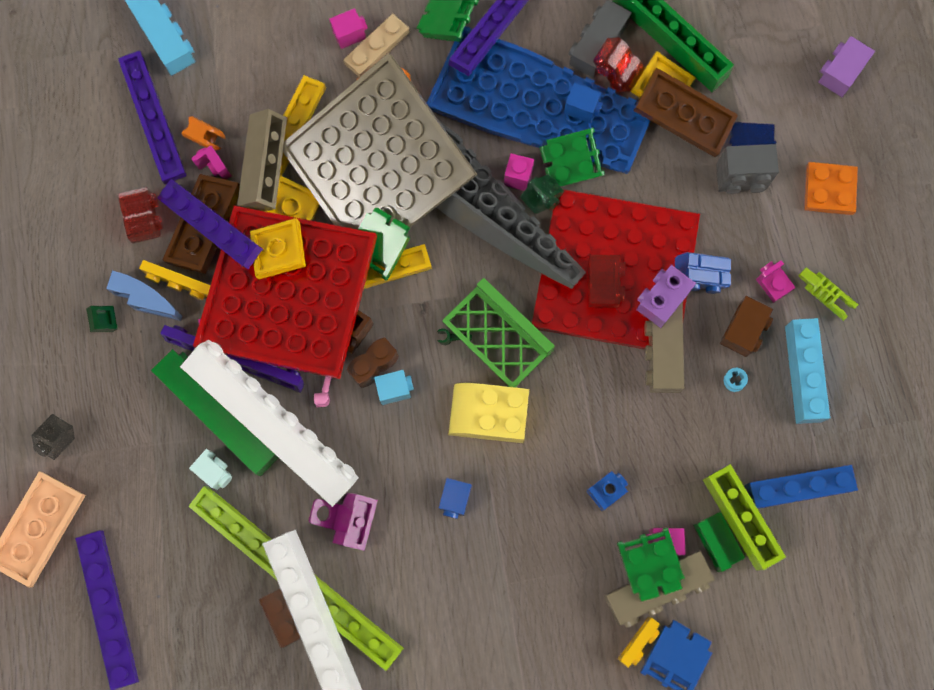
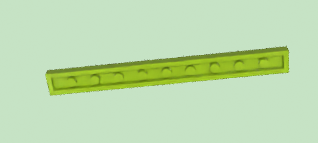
(250, 540)

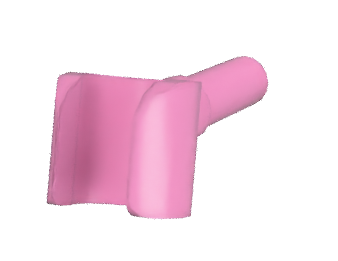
(322, 399)

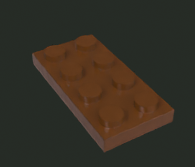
(685, 112)
(188, 246)

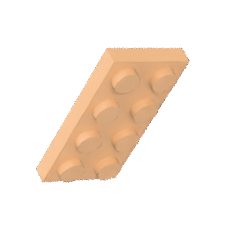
(37, 528)

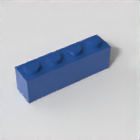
(802, 487)

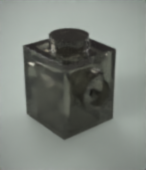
(52, 437)

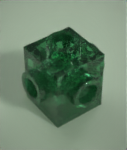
(542, 194)

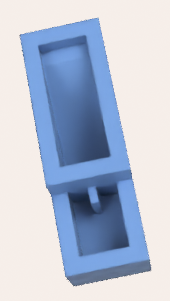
(141, 296)

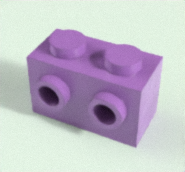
(846, 66)
(665, 296)

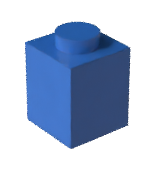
(583, 103)
(455, 498)

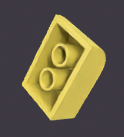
(489, 412)

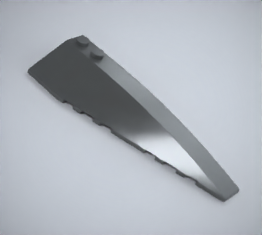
(499, 218)

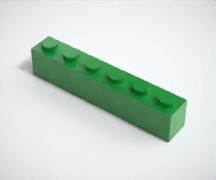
(680, 40)
(214, 415)

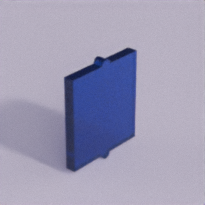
(752, 134)

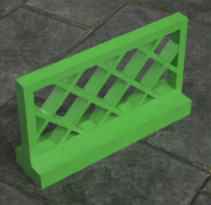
(517, 322)

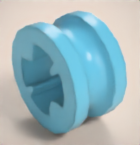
(732, 387)

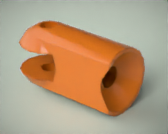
(202, 133)

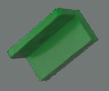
(719, 542)

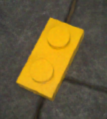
(647, 633)

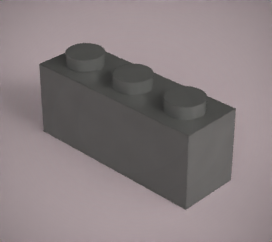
(608, 22)

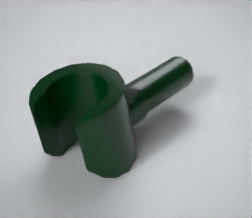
(450, 337)

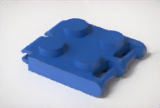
(678, 657)

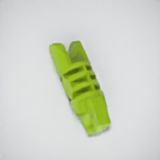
(826, 292)

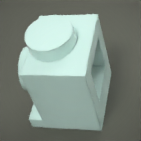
(211, 470)

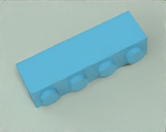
(163, 34)
(807, 371)

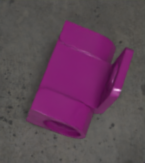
(350, 520)

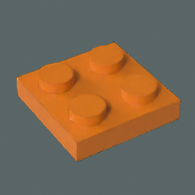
(831, 188)

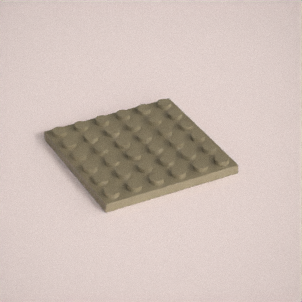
(378, 151)

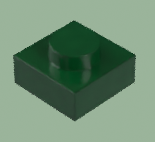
(102, 319)

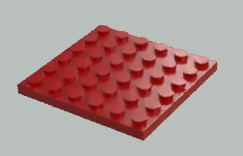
(598, 225)
(296, 316)

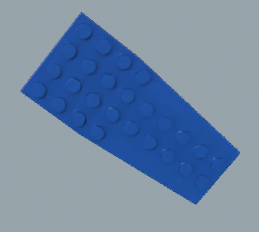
(524, 101)

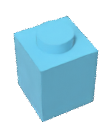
(393, 387)

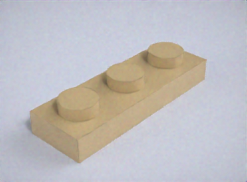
(376, 45)

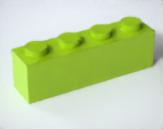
(744, 518)

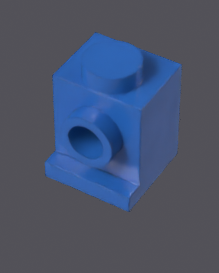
(599, 494)

